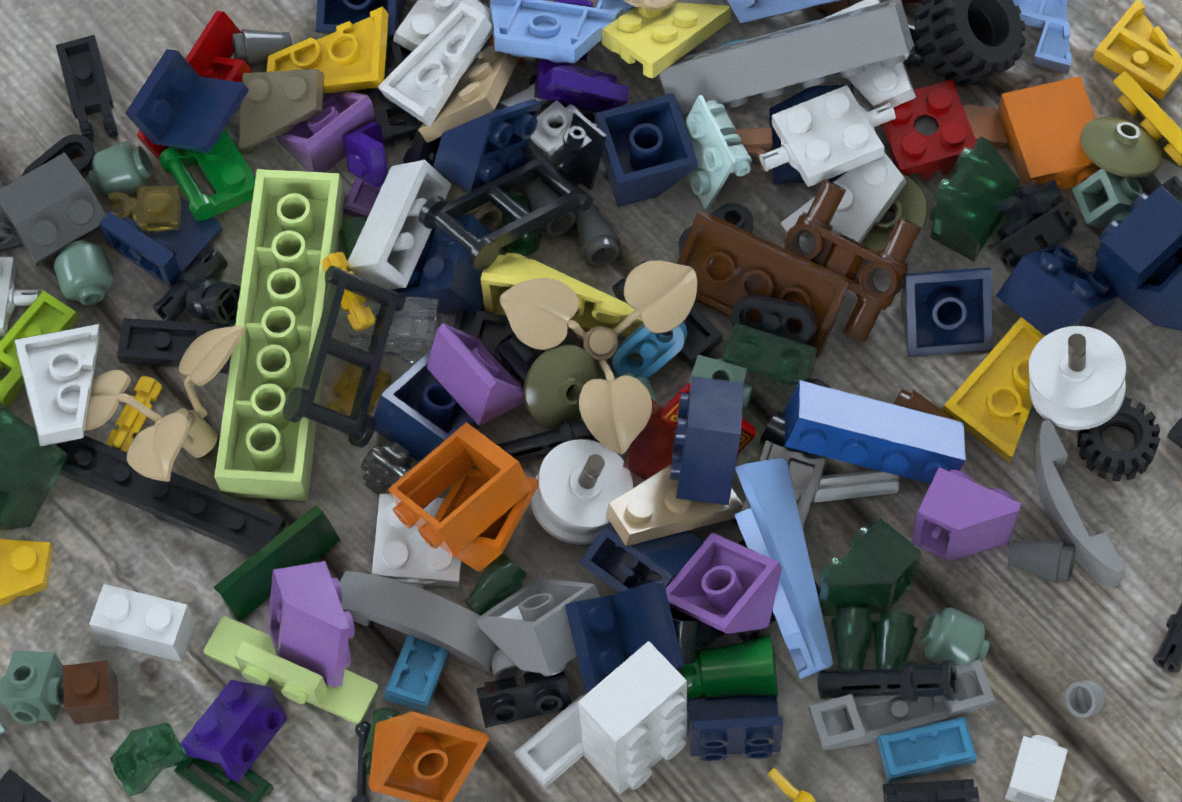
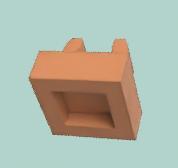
(756, 141)

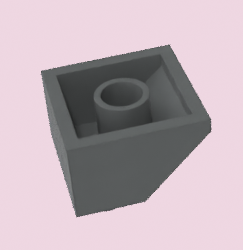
(51, 208)

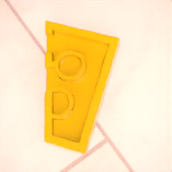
(348, 58)
(1155, 120)
(997, 393)

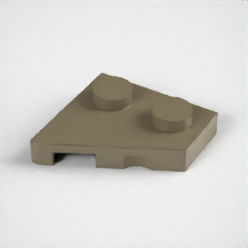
(278, 103)

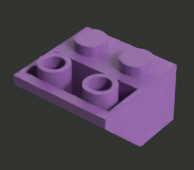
(963, 517)
(309, 620)

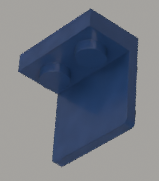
(182, 107)
(161, 251)
(618, 625)
(734, 727)

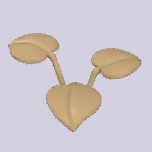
(543, 310)
(157, 446)

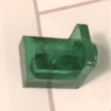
(145, 755)

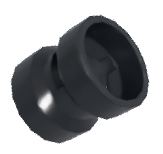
(213, 301)

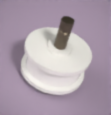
(1077, 377)
(576, 488)

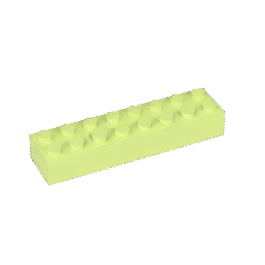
(280, 307)

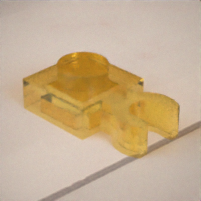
(152, 208)
(347, 387)

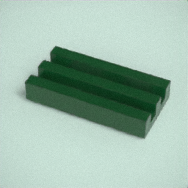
(263, 786)

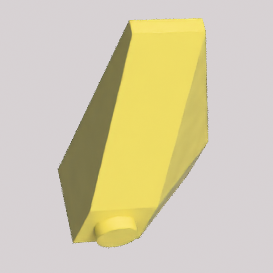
(594, 305)

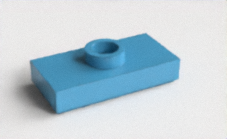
(416, 674)
(926, 749)

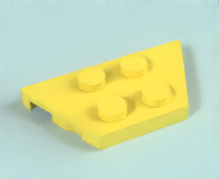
(663, 36)

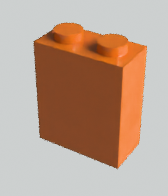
(1045, 132)

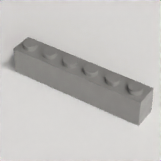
(791, 57)

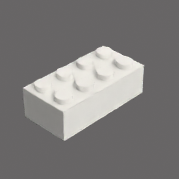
(634, 719)

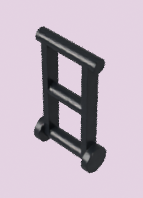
(486, 249)
(300, 400)

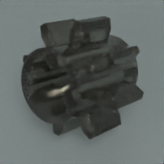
(385, 466)

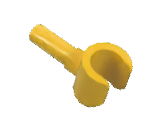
(791, 791)

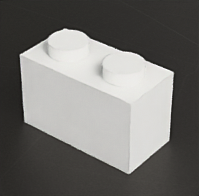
(142, 623)

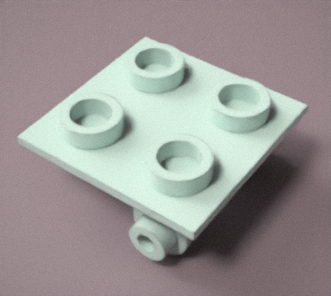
(715, 148)

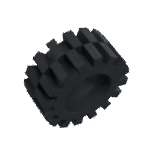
(1127, 462)

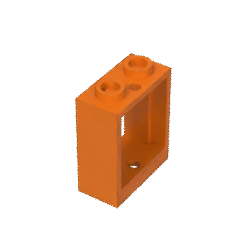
(443, 468)

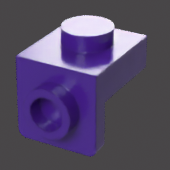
(366, 153)

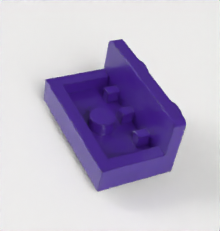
(236, 727)

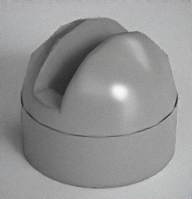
(504, 667)
(1085, 698)

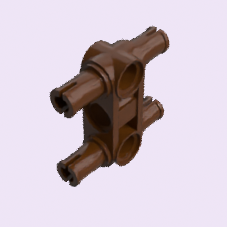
(853, 258)

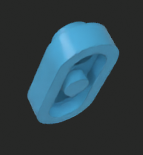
(653, 347)

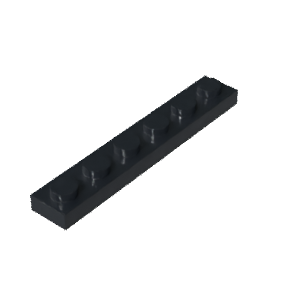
(177, 501)

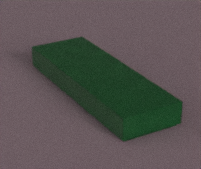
(297, 545)

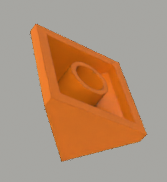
(495, 538)
(423, 757)

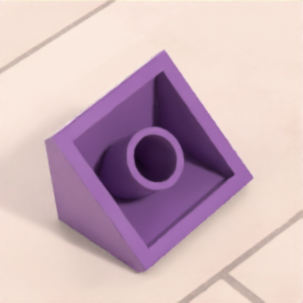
(319, 141)
(473, 375)
(726, 586)

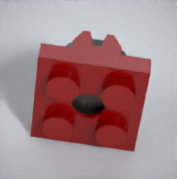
(929, 131)

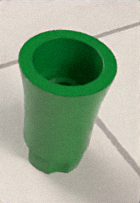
(733, 670)

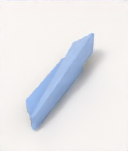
(776, 531)

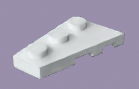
(437, 64)

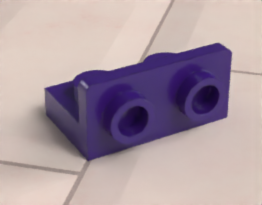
(579, 86)

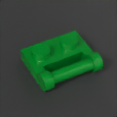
(223, 171)

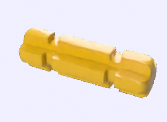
(360, 316)
(131, 420)

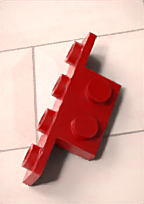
(211, 59)

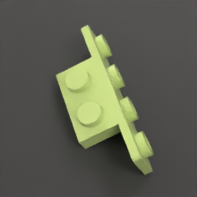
(257, 660)

